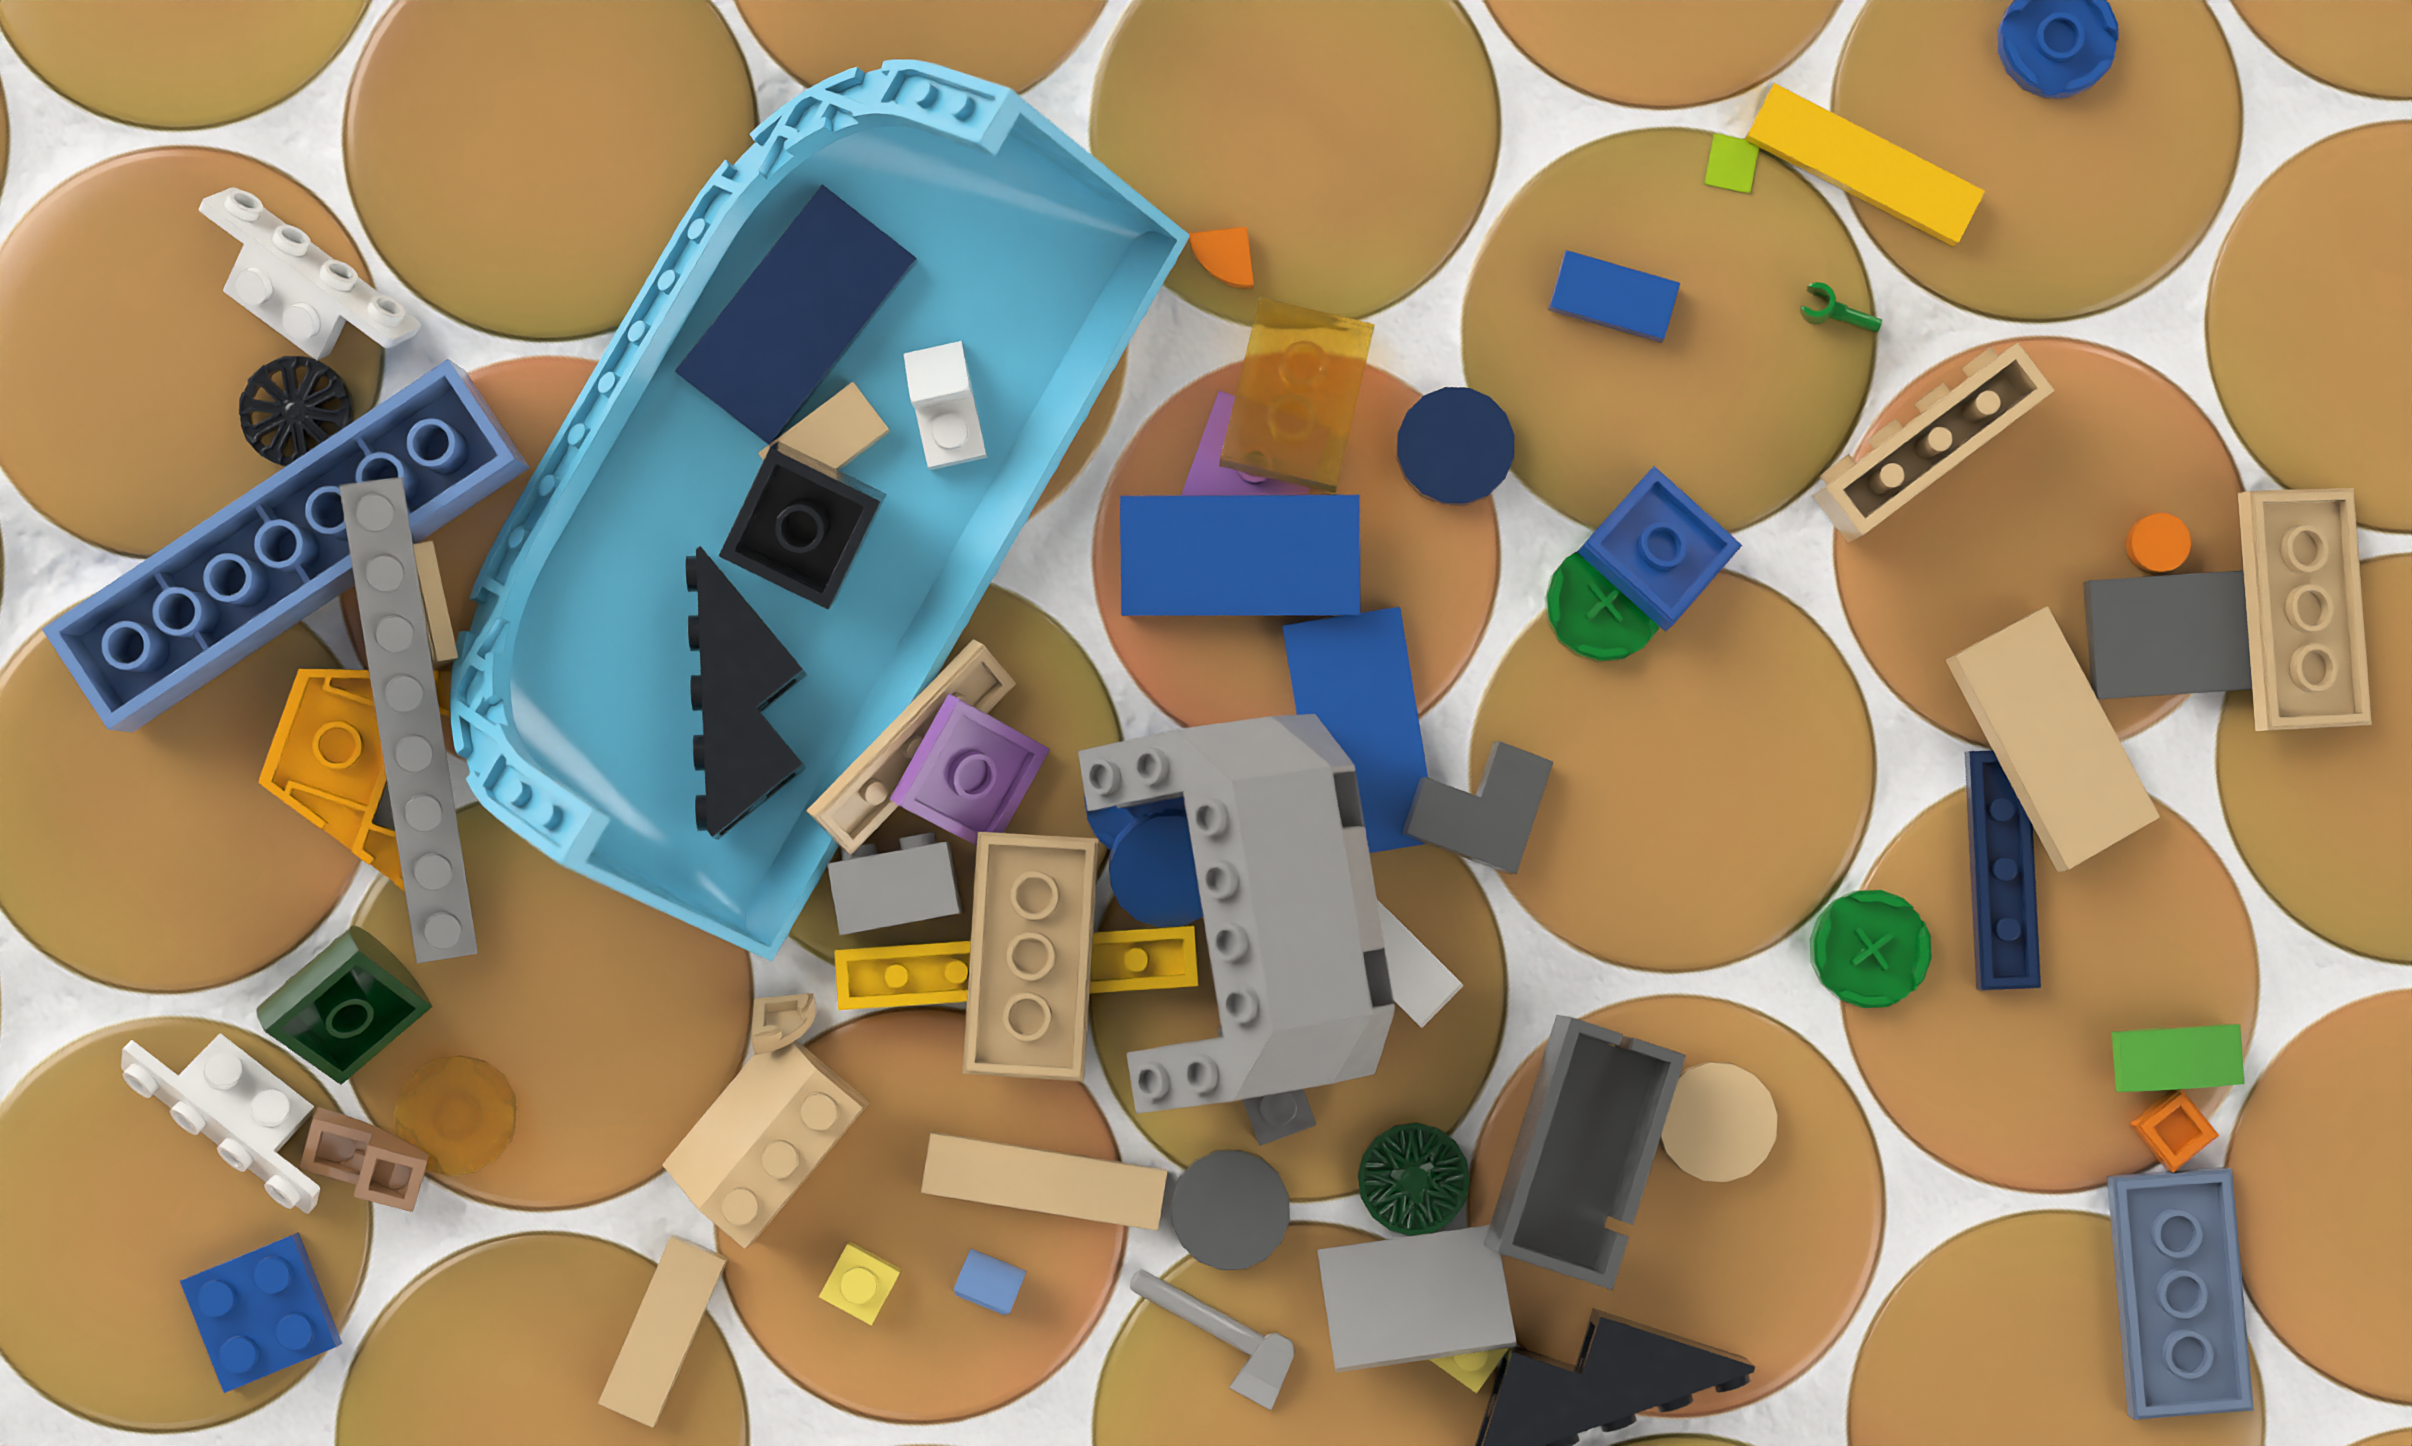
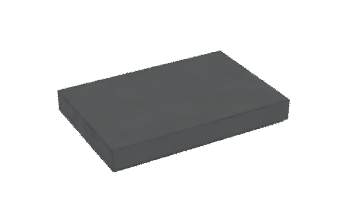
(2167, 635)

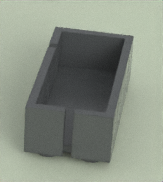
(1584, 1150)

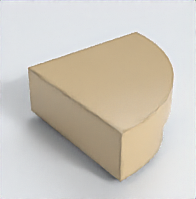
(781, 1020)

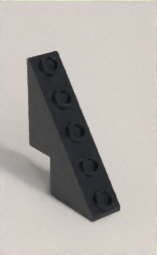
(739, 678)
(1616, 1375)

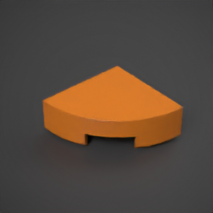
(1225, 255)

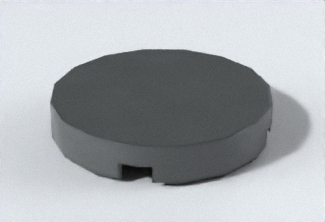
(1230, 1209)

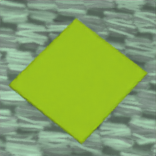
(1731, 163)

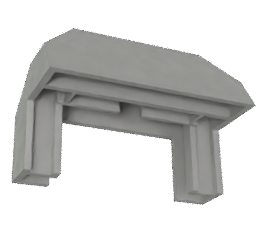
(1280, 901)

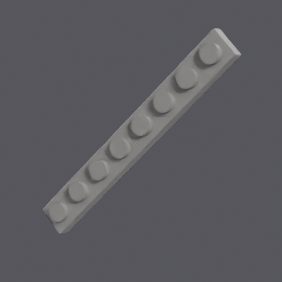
(408, 718)

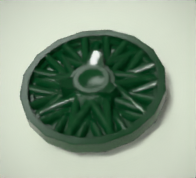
(1413, 1178)

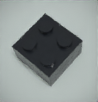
(802, 525)

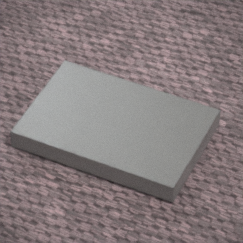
(1415, 1299)

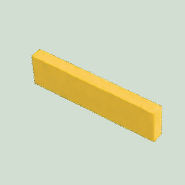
(1864, 165)

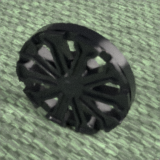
(295, 410)

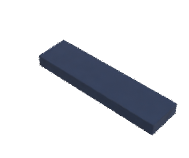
(2001, 879)

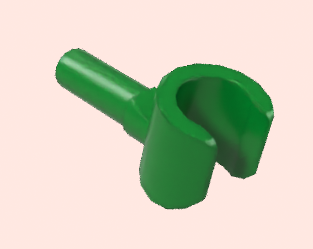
(1837, 310)

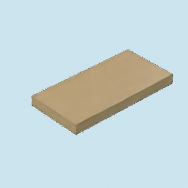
(2304, 609)
(2052, 739)
(1030, 956)

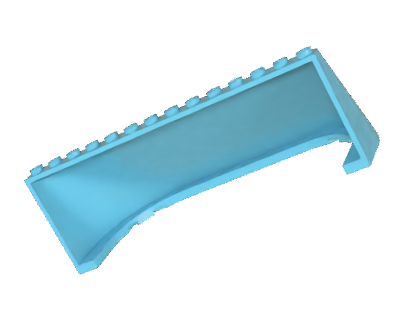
(579, 637)

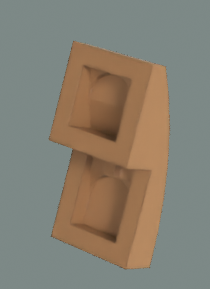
(358, 1153)

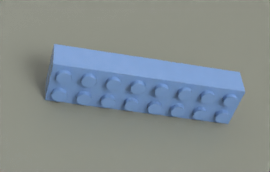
(277, 550)

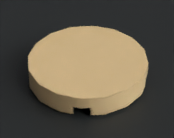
(1719, 1122)

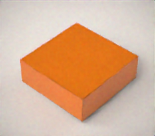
(2174, 1129)

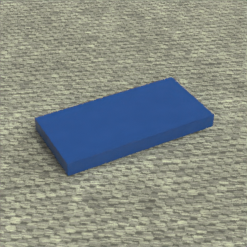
(1240, 555)
(1362, 690)

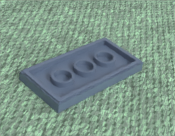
(2180, 1293)

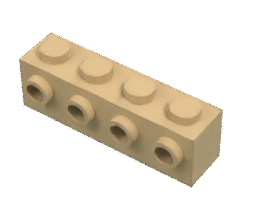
(1932, 443)

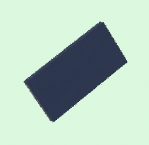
(796, 315)

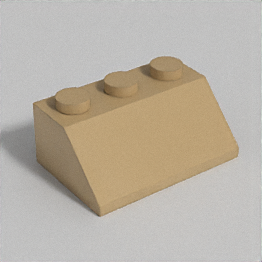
(763, 1139)

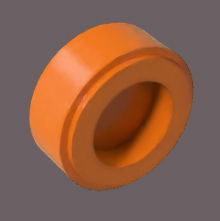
(2158, 543)

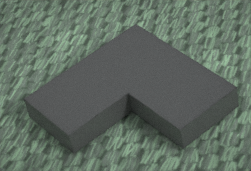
(1488, 825)

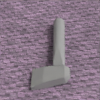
(1269, 1354)

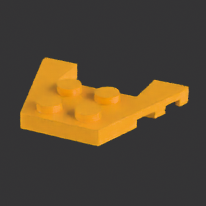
(332, 761)

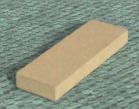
(663, 1330)

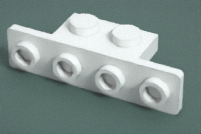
(298, 284)
(235, 1107)

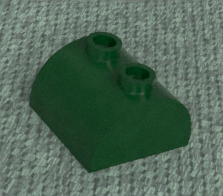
(344, 1005)

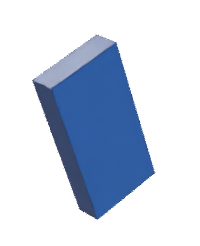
(1614, 296)

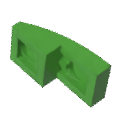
(2178, 1058)

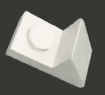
(944, 405)

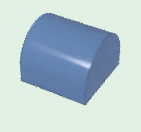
(989, 1282)

